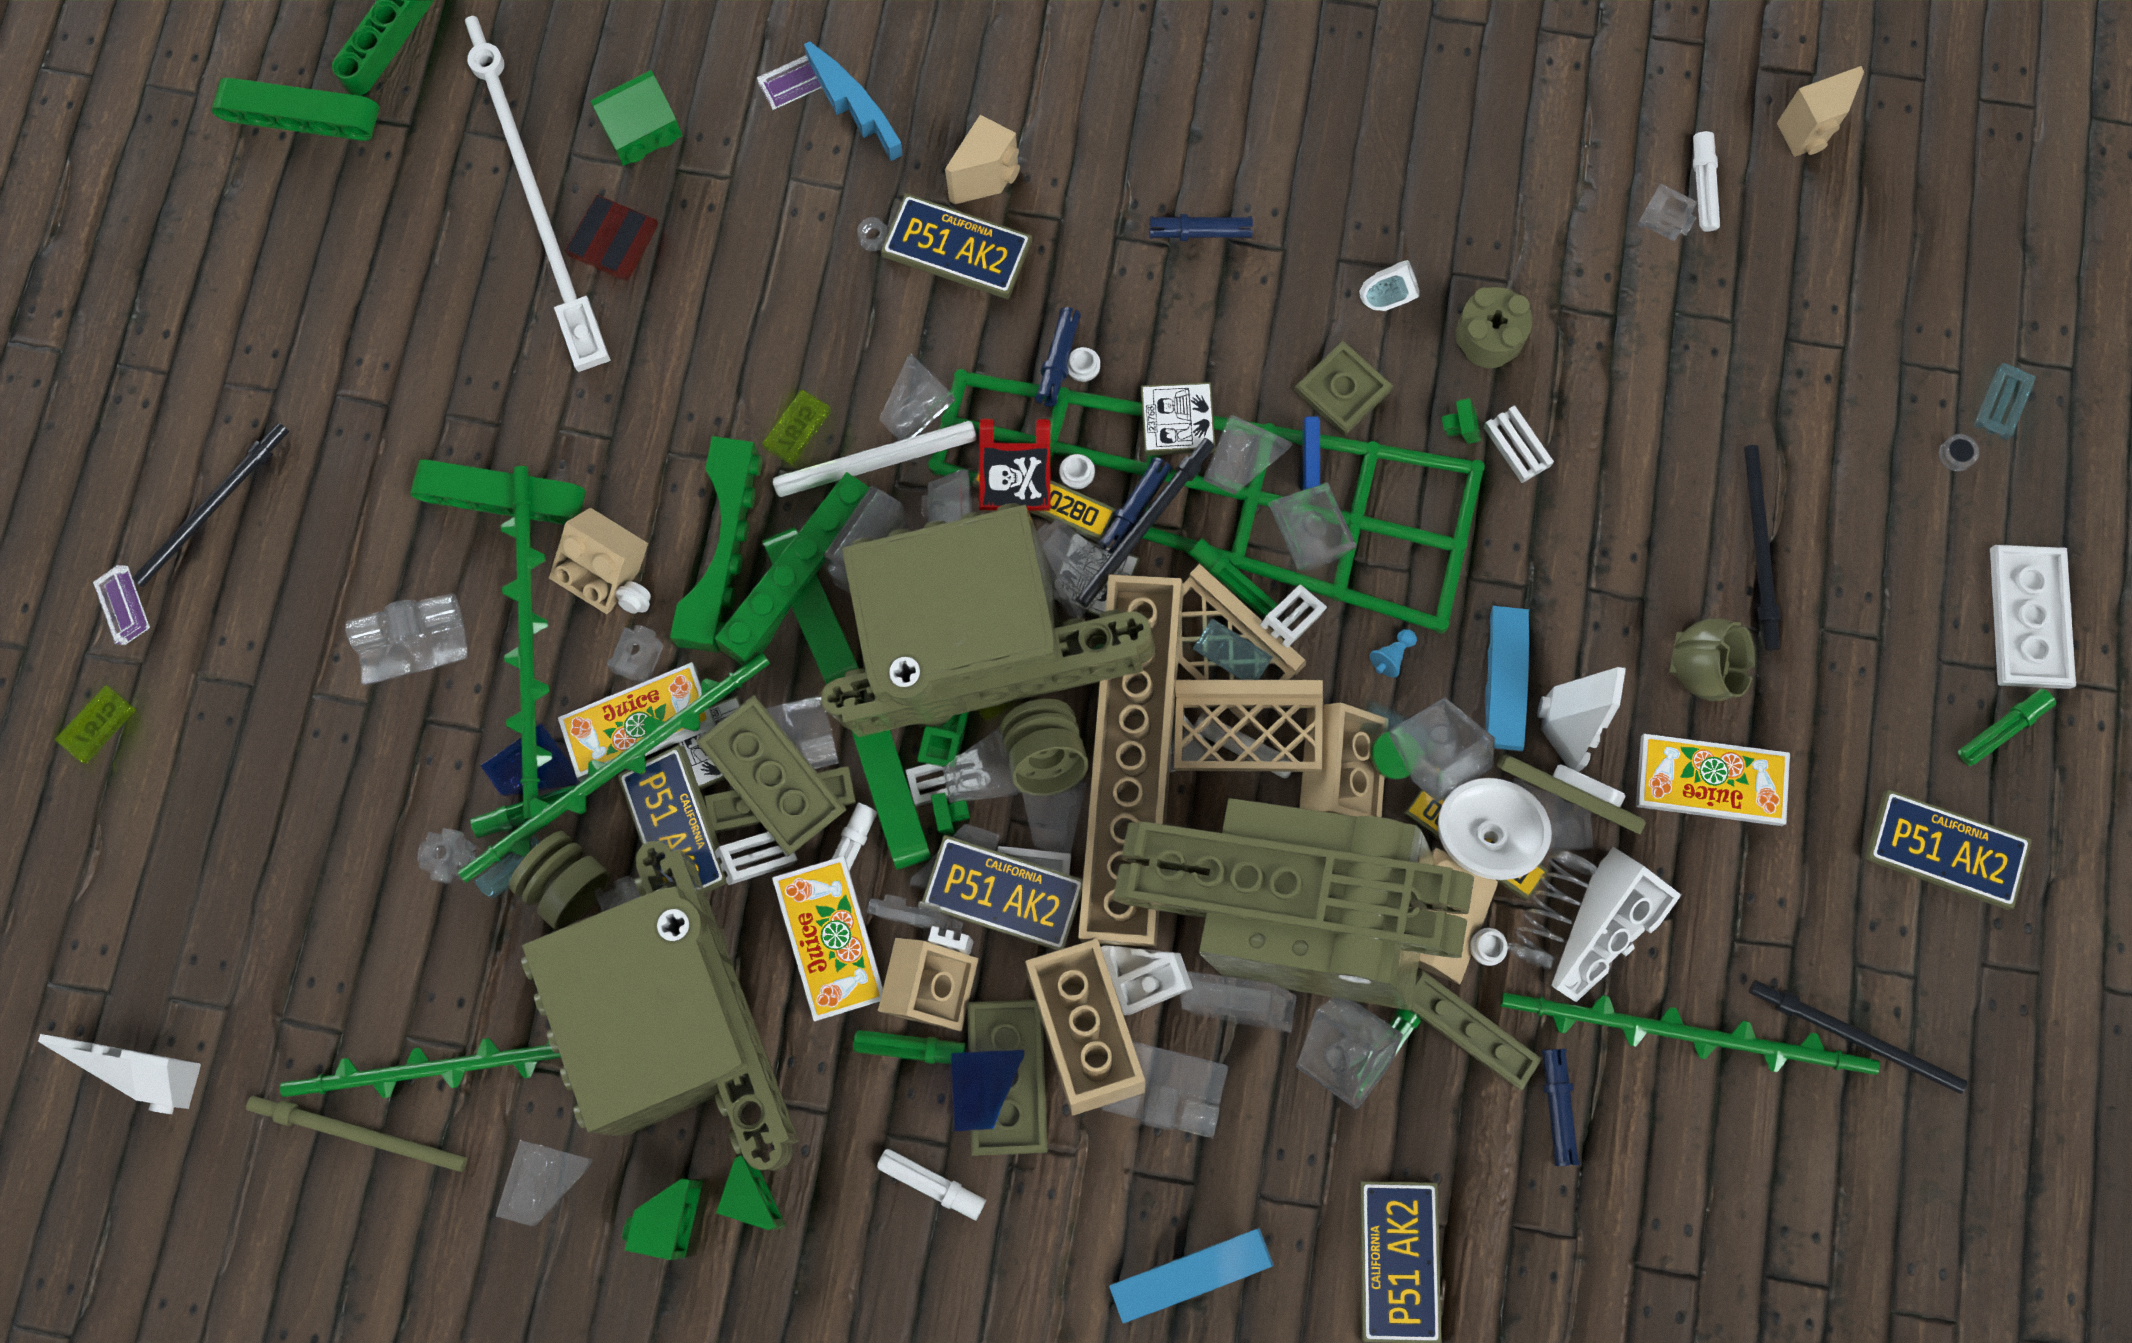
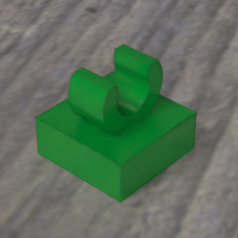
(1464, 422)
(948, 813)

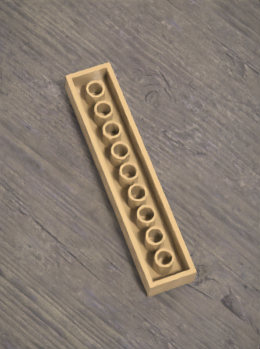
(1131, 761)

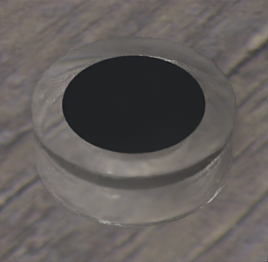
(1959, 452)

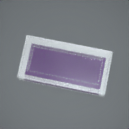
(788, 82)
(121, 605)

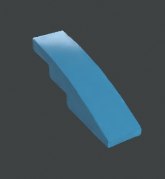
(847, 94)
(1507, 677)
(1191, 1275)

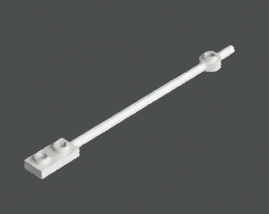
(575, 315)

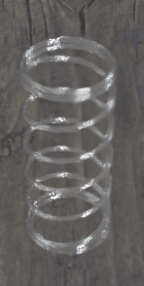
(1541, 957)

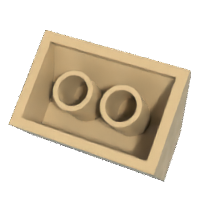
(1348, 776)
(1482, 894)

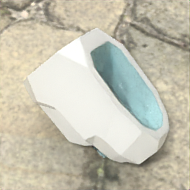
(1390, 287)

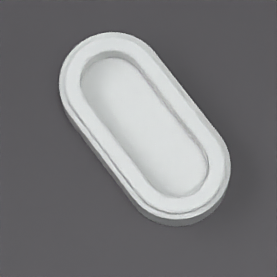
(1589, 785)

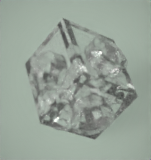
(458, 854)

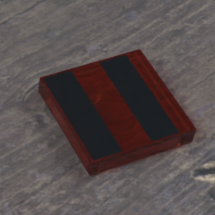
(611, 237)

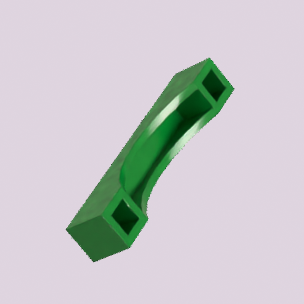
(766, 606)
(704, 610)

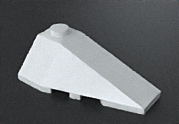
(1578, 713)
(1614, 912)
(140, 1075)

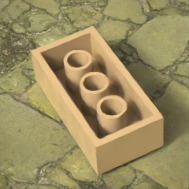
(1085, 1027)

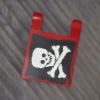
(1014, 470)

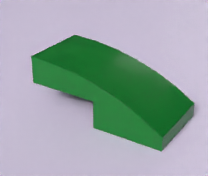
(942, 743)

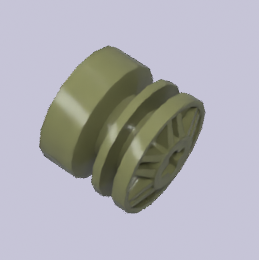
(1044, 747)
(559, 880)

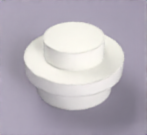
(1083, 364)
(1077, 471)
(633, 597)
(1488, 946)

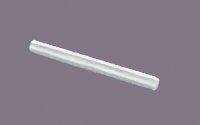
(875, 458)

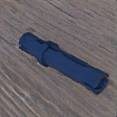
(1200, 227)
(1055, 369)
(1136, 504)
(1560, 1107)

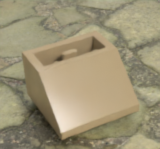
(596, 558)

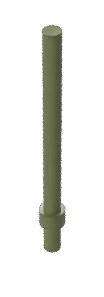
(288, 1114)

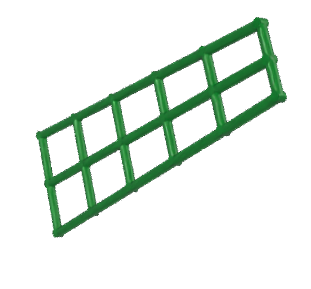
(1254, 496)

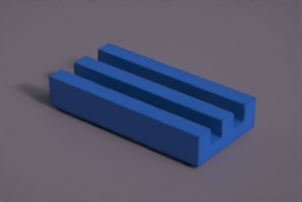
(1311, 452)

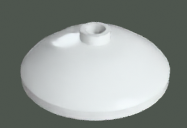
(1497, 812)

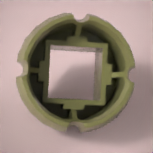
(1714, 659)

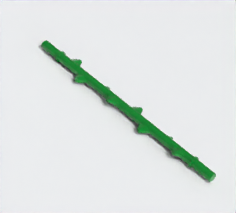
(528, 625)
(599, 772)
(1703, 1039)
(418, 1067)

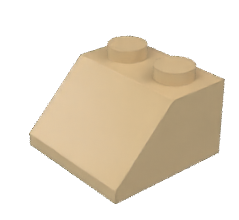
(1818, 111)
(982, 162)
(928, 984)

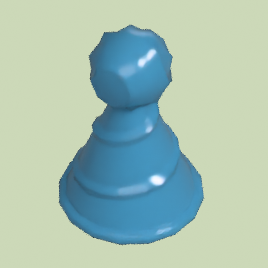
(1389, 658)

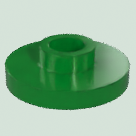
(1387, 759)

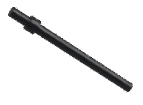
(258, 453)
(1186, 471)
(1768, 612)
(1790, 1004)

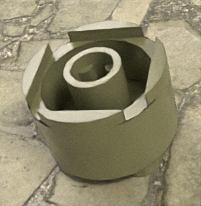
(1497, 309)

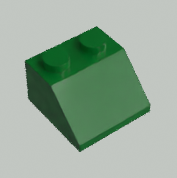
(636, 118)
(664, 1222)

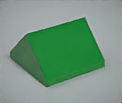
(749, 1198)

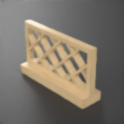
(1243, 620)
(1242, 695)

